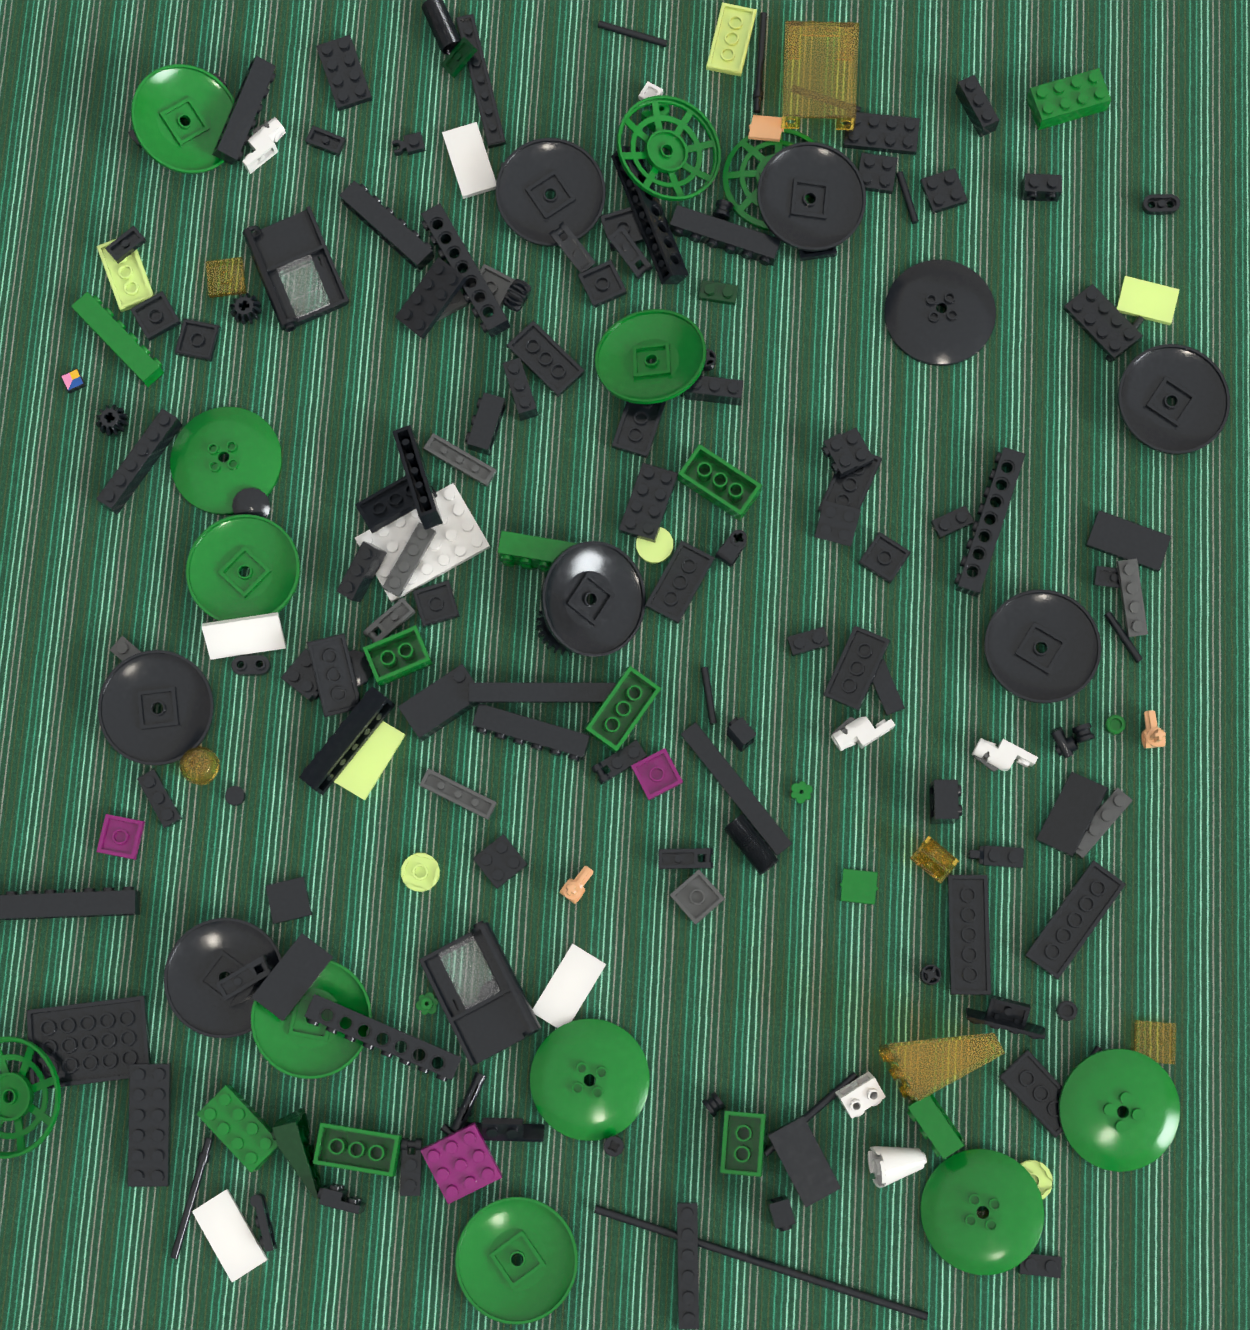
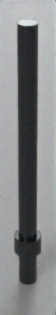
(758, 93)
(819, 1106)
(203, 1158)

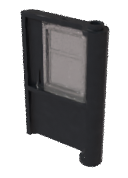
(291, 271)
(488, 1000)

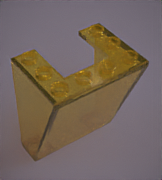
(819, 72)
(935, 1063)

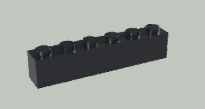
(244, 110)
(387, 226)
(725, 235)
(139, 461)
(417, 477)
(531, 731)
(347, 740)

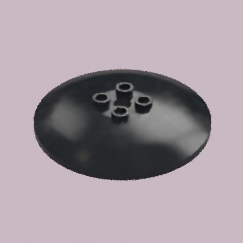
(546, 167)
(825, 176)
(937, 336)
(1198, 394)
(616, 593)
(1059, 625)
(129, 701)
(197, 965)

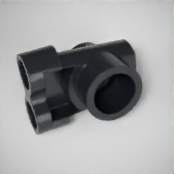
(1064, 746)

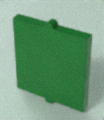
(858, 886)

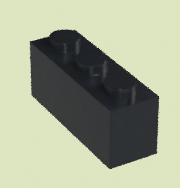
(977, 106)
(520, 389)
(716, 390)
(485, 423)
(361, 571)
(781, 1213)

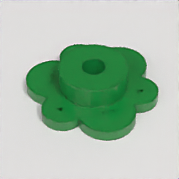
(796, 788)
(421, 1004)

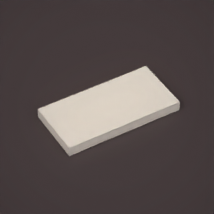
(469, 160)
(244, 635)
(568, 987)
(229, 1235)

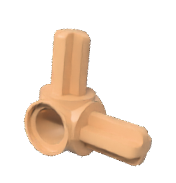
(1152, 735)
(574, 889)

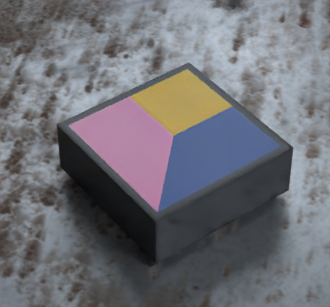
(73, 380)

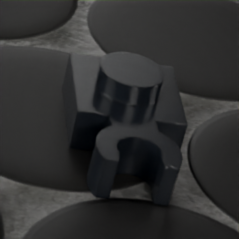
(412, 144)

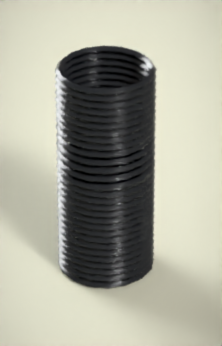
(441, 25)
(756, 850)

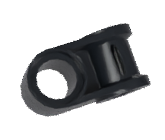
(730, 550)

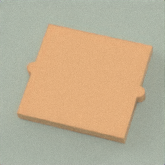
(765, 128)

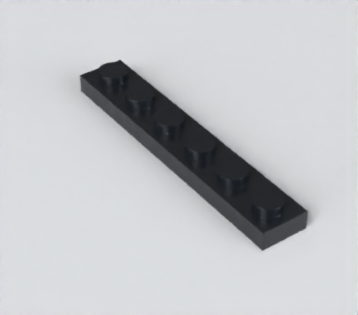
(688, 1265)

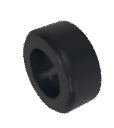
(235, 796)
(1066, 1010)

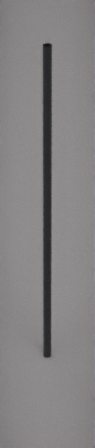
(766, 1264)

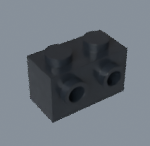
(1041, 187)

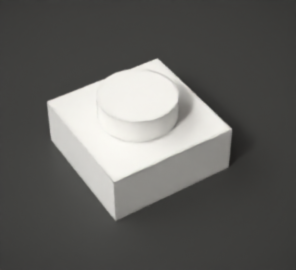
(650, 90)

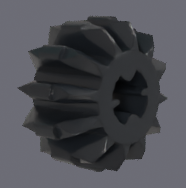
(517, 295)
(242, 304)
(110, 414)

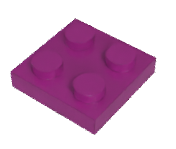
(656, 774)
(120, 836)

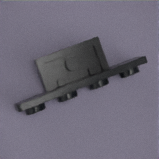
(1006, 1015)
(509, 1130)

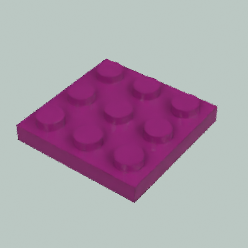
(461, 1163)

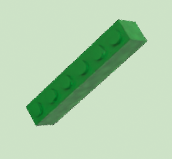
(117, 339)

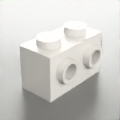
(860, 1095)

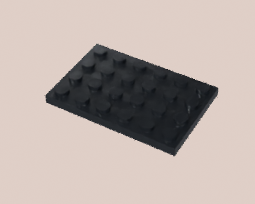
(90, 1040)

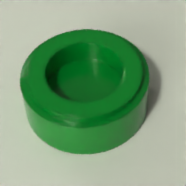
(1115, 724)

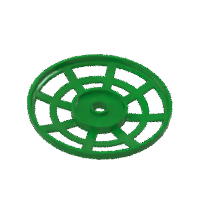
(674, 143)
(742, 174)
(24, 1095)

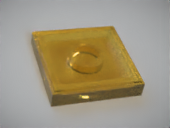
(225, 277)
(1156, 1040)

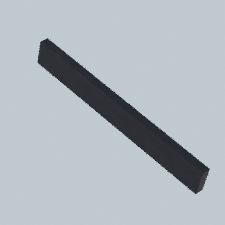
(482, 84)
(538, 692)
(736, 789)

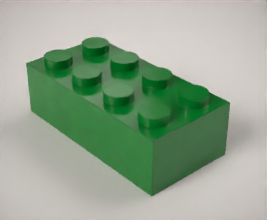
(1068, 99)
(719, 482)
(529, 550)
(622, 709)
(239, 1128)
(357, 1149)

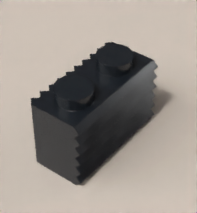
(740, 733)

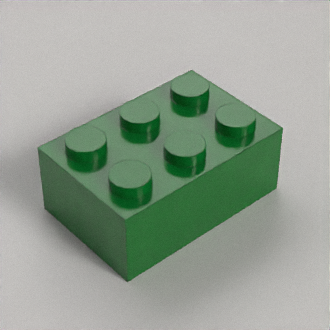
(397, 656)
(935, 1126)
(743, 1143)

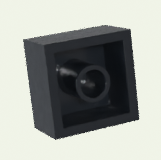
(944, 801)

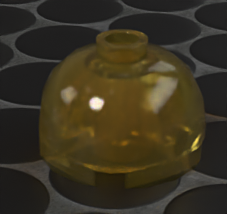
(199, 765)

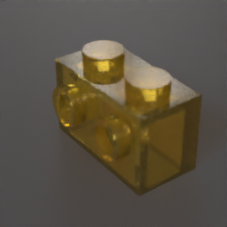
(934, 859)

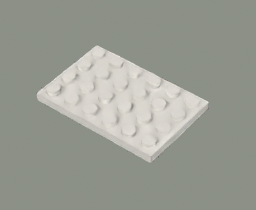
(452, 545)

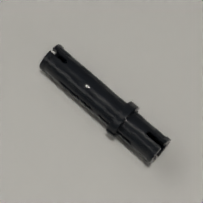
(468, 1102)

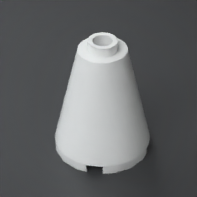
(894, 1163)

